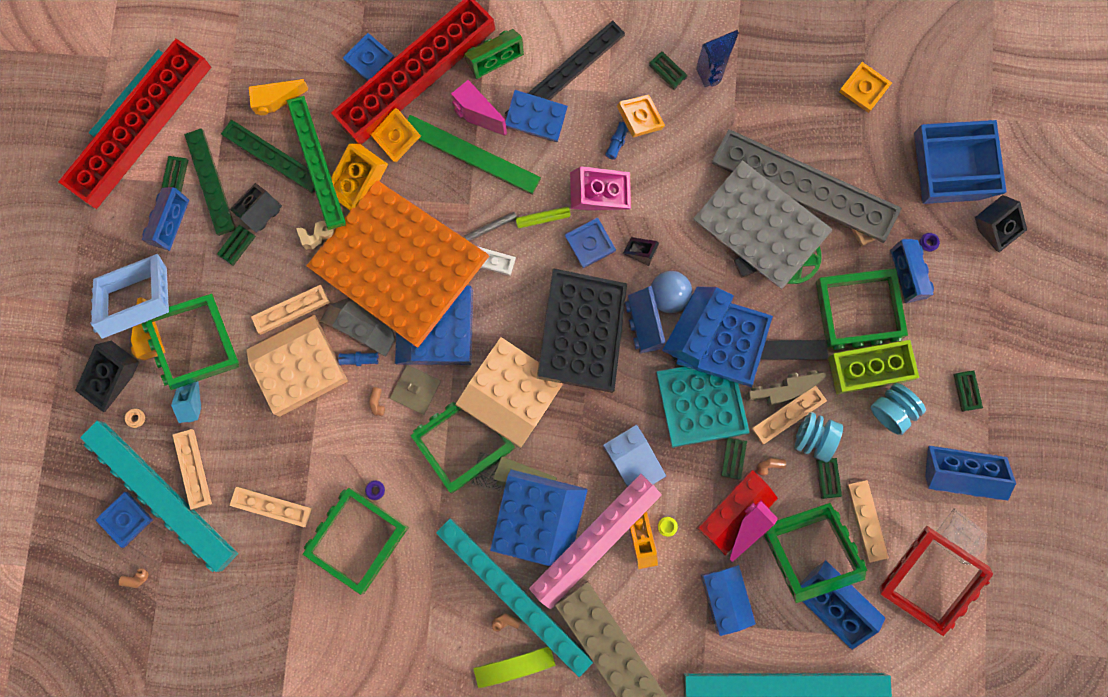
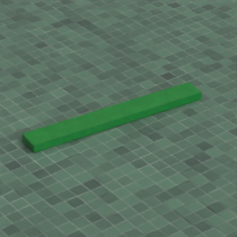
(475, 156)
(316, 163)

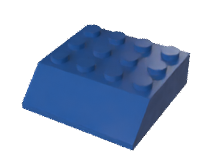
(959, 161)
(447, 342)
(537, 518)

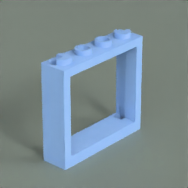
(137, 314)

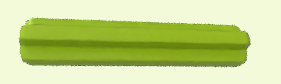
(543, 217)

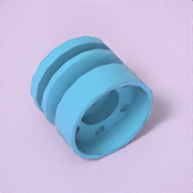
(898, 409)
(815, 435)

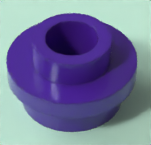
(934, 240)
(368, 490)

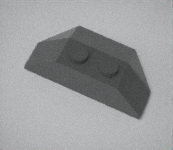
(359, 325)

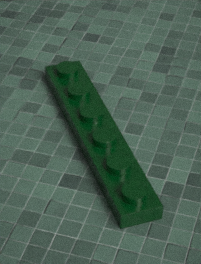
(268, 154)
(210, 182)

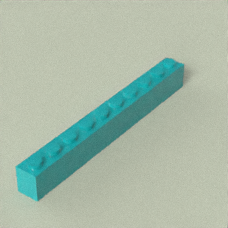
(159, 496)
(515, 597)
(787, 685)

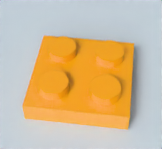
(865, 87)
(640, 115)
(395, 135)

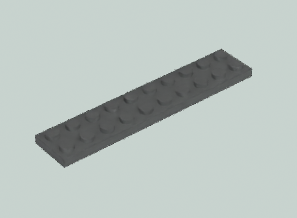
(811, 186)

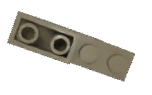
(793, 387)

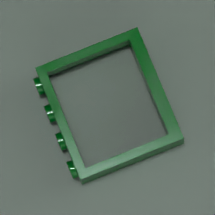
(889, 275)
(230, 364)
(436, 420)
(842, 534)
(382, 557)

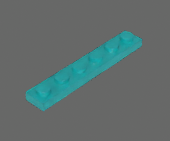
(112, 109)

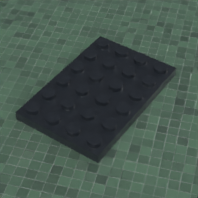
(582, 331)

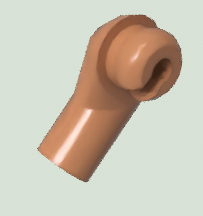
(374, 402)
(770, 463)
(135, 581)
(504, 620)

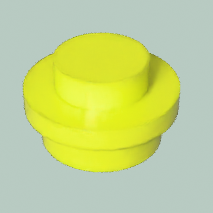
(667, 526)

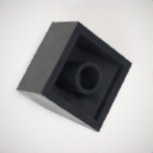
(256, 208)
(1001, 222)

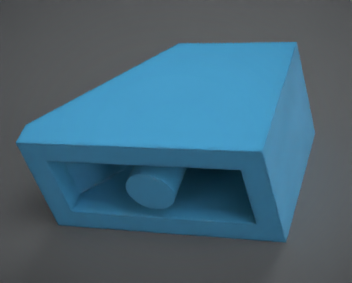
(187, 403)

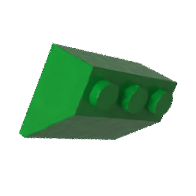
(494, 53)

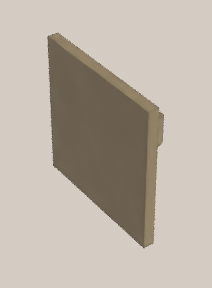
(415, 389)

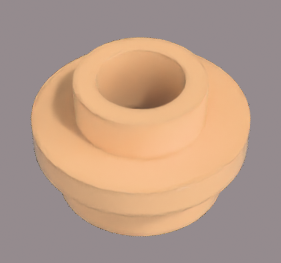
(129, 418)

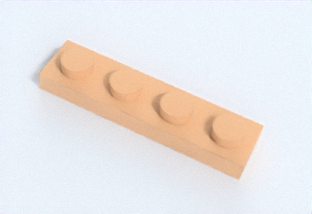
(290, 309)
(789, 415)
(192, 469)
(270, 507)
(867, 521)

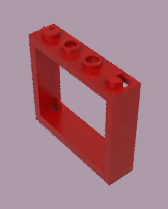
(959, 606)

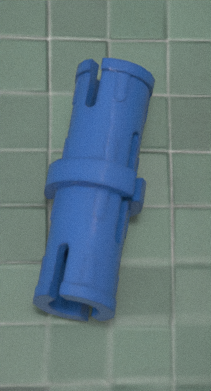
(617, 140)
(358, 358)

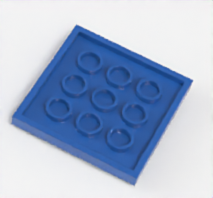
(736, 346)

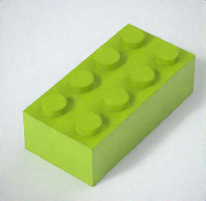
(873, 367)

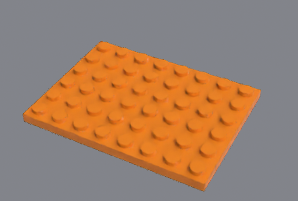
(398, 263)

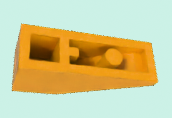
(273, 96)
(139, 340)
(643, 543)

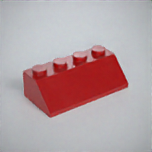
(724, 521)

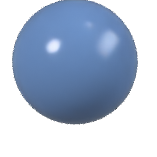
(671, 291)

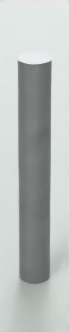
(491, 226)

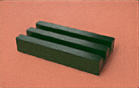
(683, 76)
(179, 160)
(231, 240)
(961, 395)
(741, 460)
(828, 478)

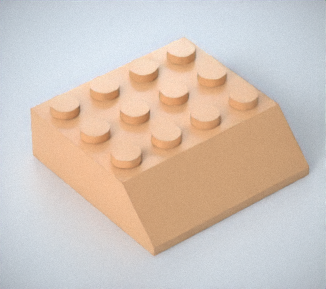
(295, 366)
(508, 394)

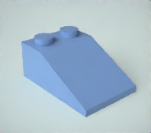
(633, 457)

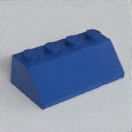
(698, 324)
(969, 473)
(843, 609)

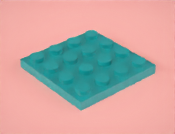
(700, 406)

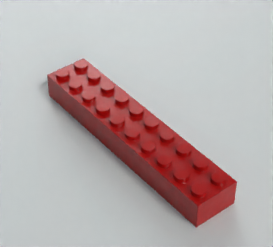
(414, 69)
(135, 123)

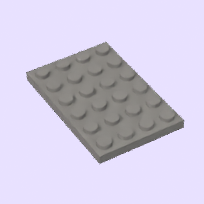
(762, 224)

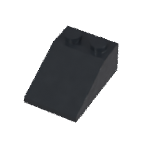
(106, 374)

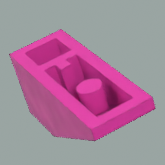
(753, 526)

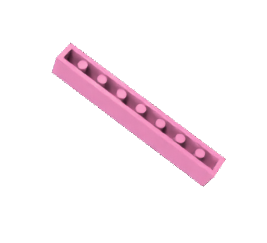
(595, 541)

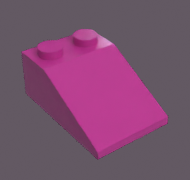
(476, 109)
(600, 189)

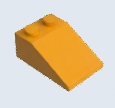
(356, 174)

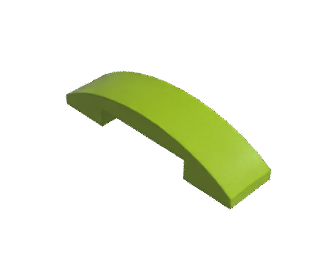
(514, 667)

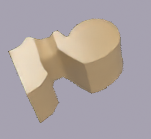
(320, 233)

